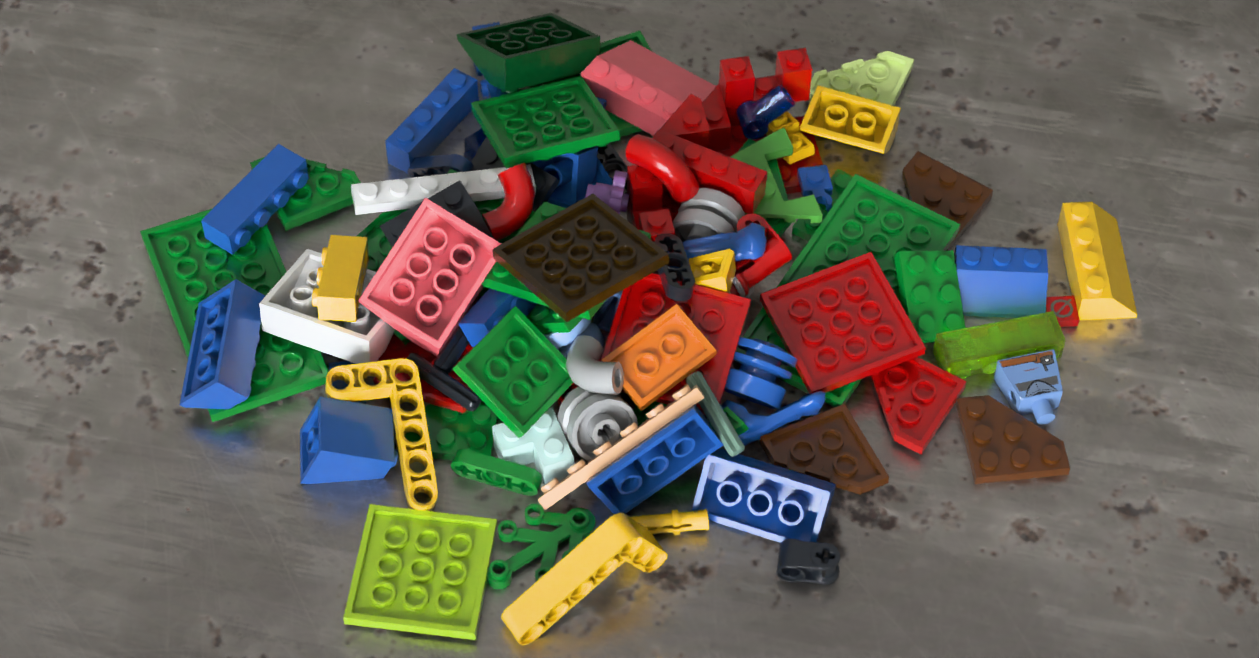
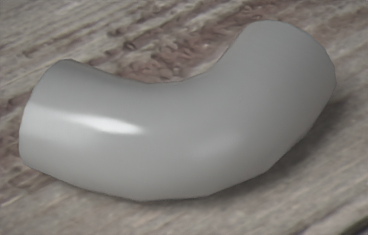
(589, 372)

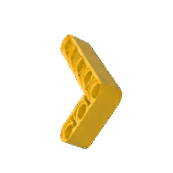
(403, 421)
(580, 572)

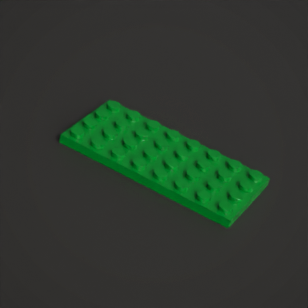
(858, 223)
(195, 268)

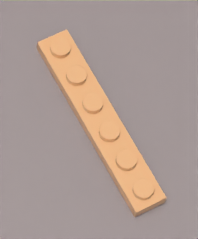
(608, 452)

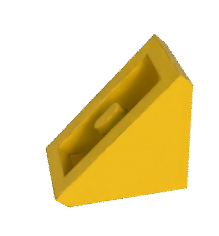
(714, 270)

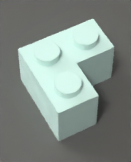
(540, 444)

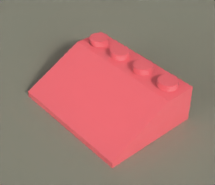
(642, 85)
(431, 277)

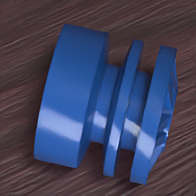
(758, 373)

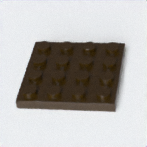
(580, 257)

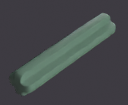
(716, 415)

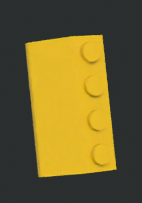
(1095, 262)

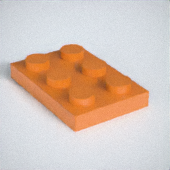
(661, 356)

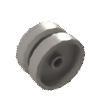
(707, 215)
(593, 419)

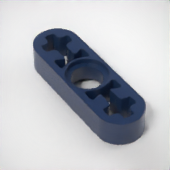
(439, 165)

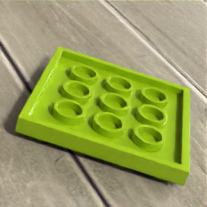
(421, 572)

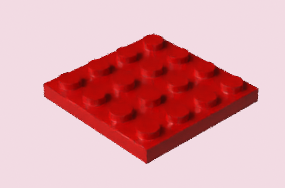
(714, 312)
(842, 324)

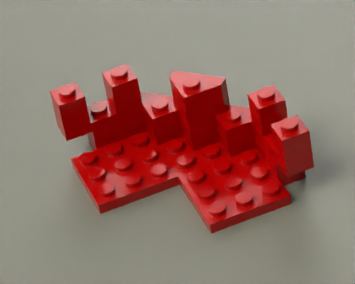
(717, 128)

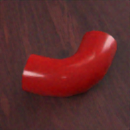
(664, 165)
(516, 205)

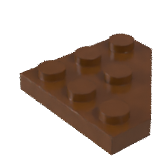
(945, 191)
(1007, 444)
(828, 449)

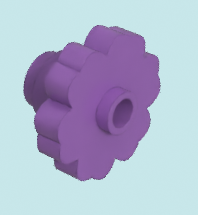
(612, 194)

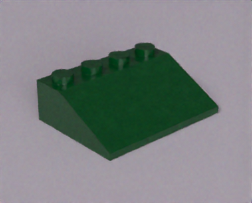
(530, 51)

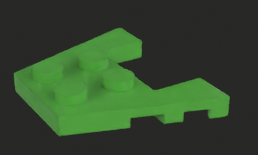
(772, 205)

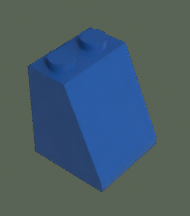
(346, 442)

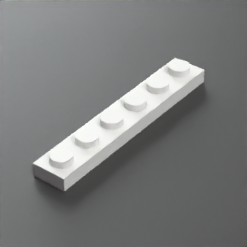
(408, 192)

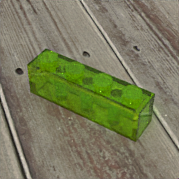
(980, 347)

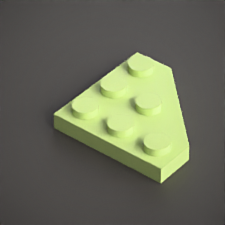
(873, 79)

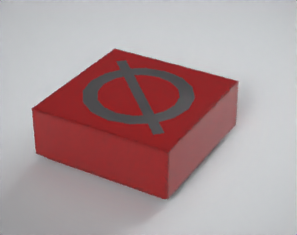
(1064, 309)

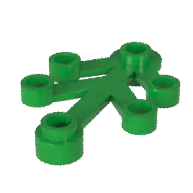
(543, 541)

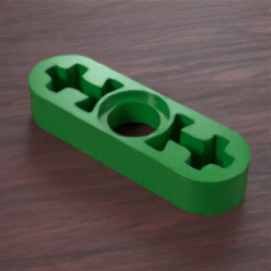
(496, 472)

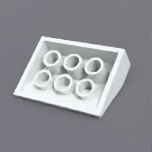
(290, 315)

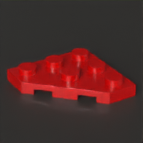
(916, 400)

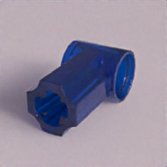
(757, 115)

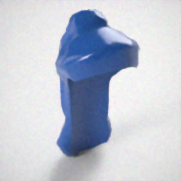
(746, 243)
(760, 425)

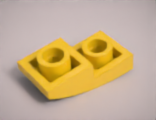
(801, 145)

